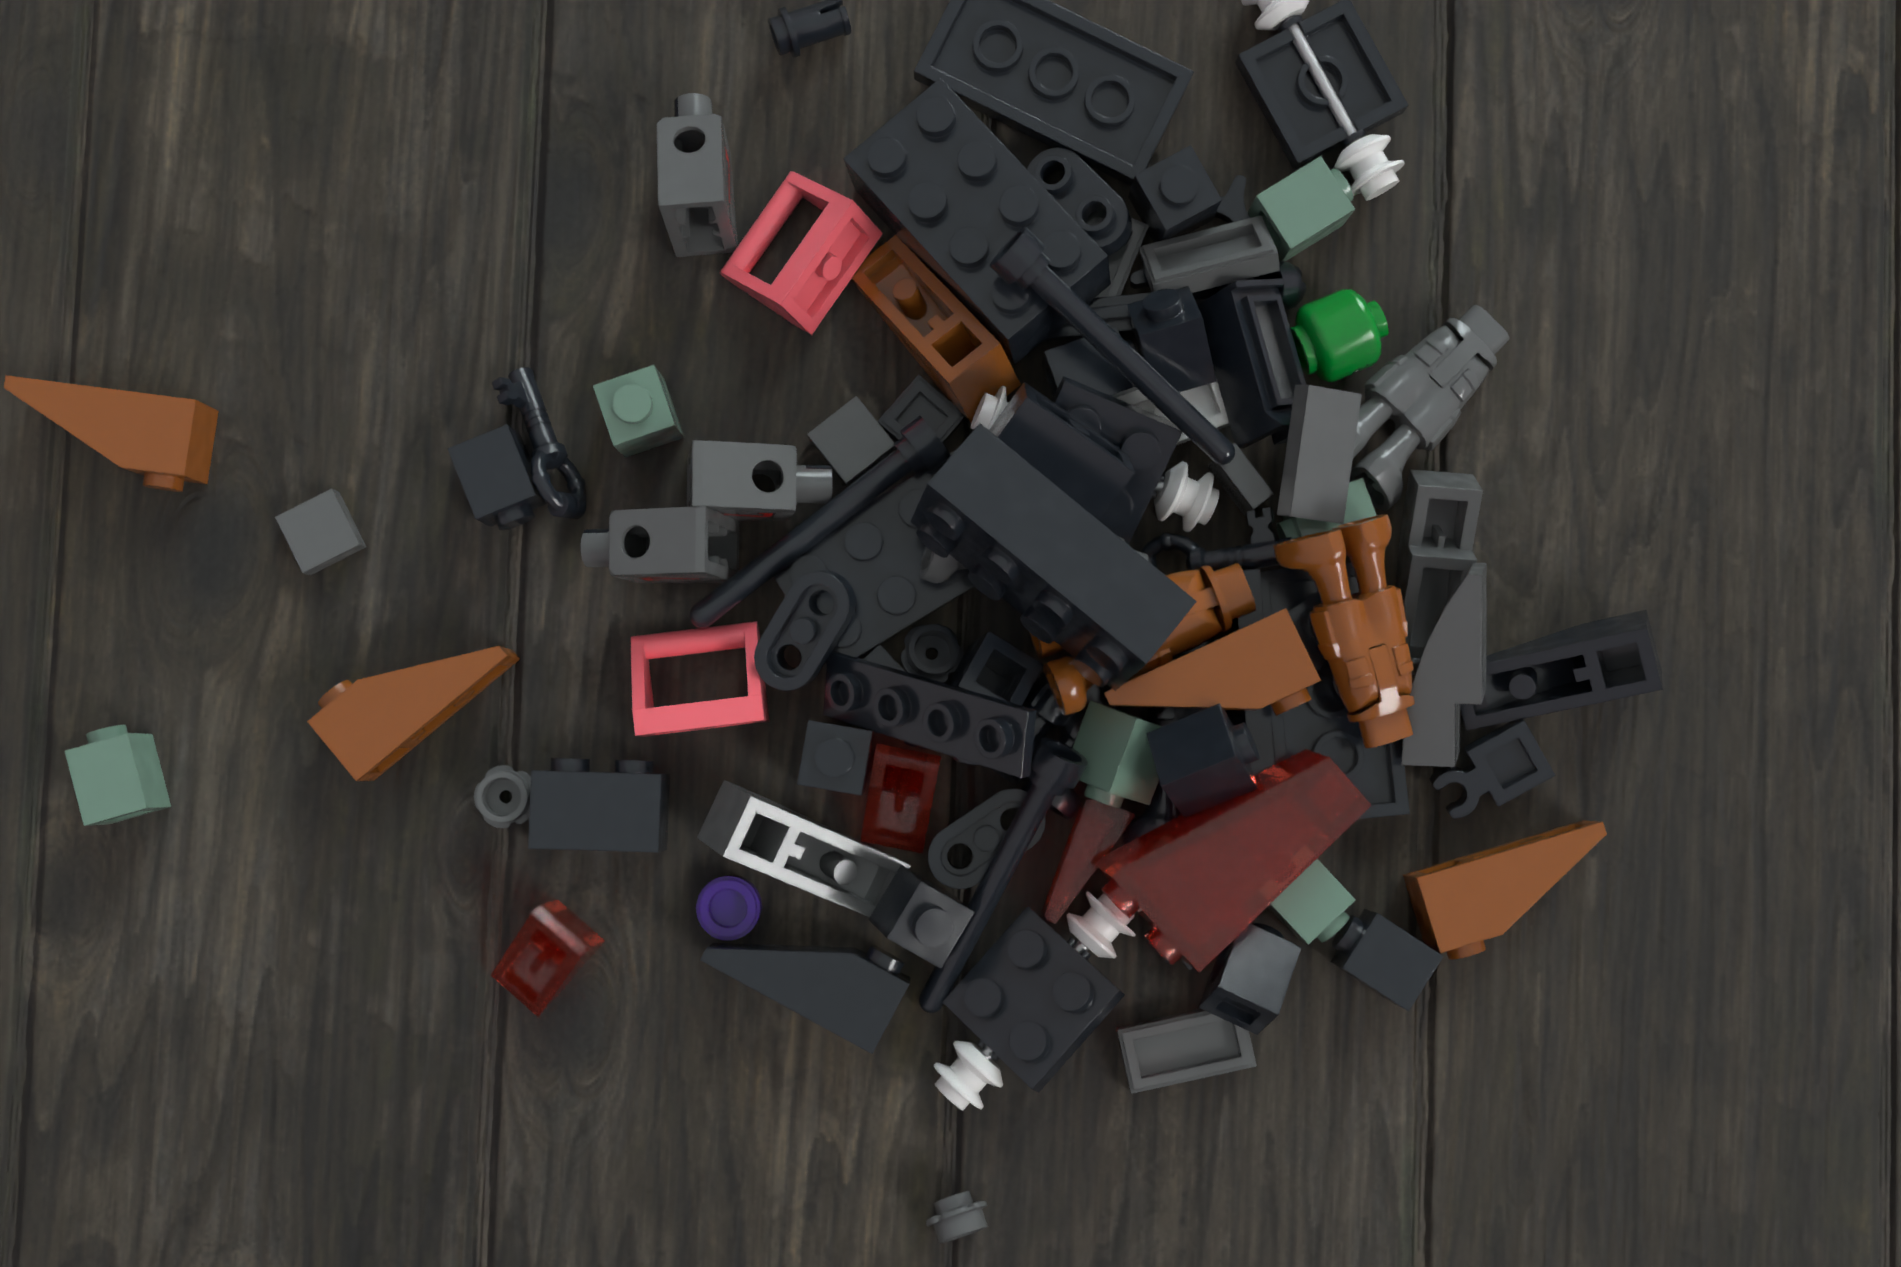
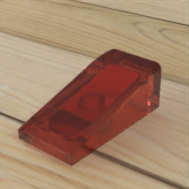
(1090, 838)

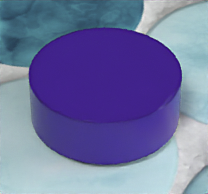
(729, 907)

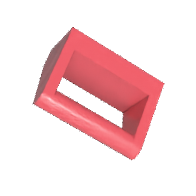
(820, 263)
(697, 715)

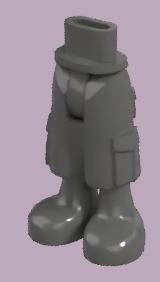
(1423, 398)

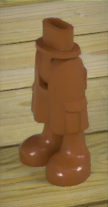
(1219, 598)
(1361, 631)

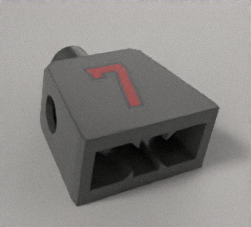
(696, 179)
(723, 472)
(665, 545)

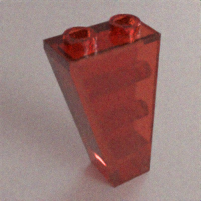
(1220, 868)

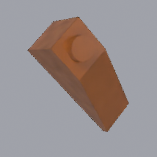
(934, 326)
(142, 432)
(1240, 671)
(390, 713)
(1491, 889)

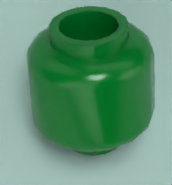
(1339, 335)

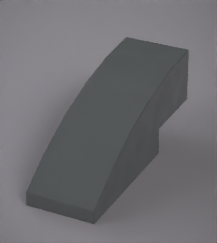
(1434, 547)
(1449, 674)

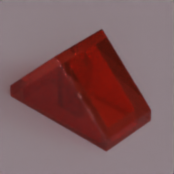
(900, 798)
(546, 955)

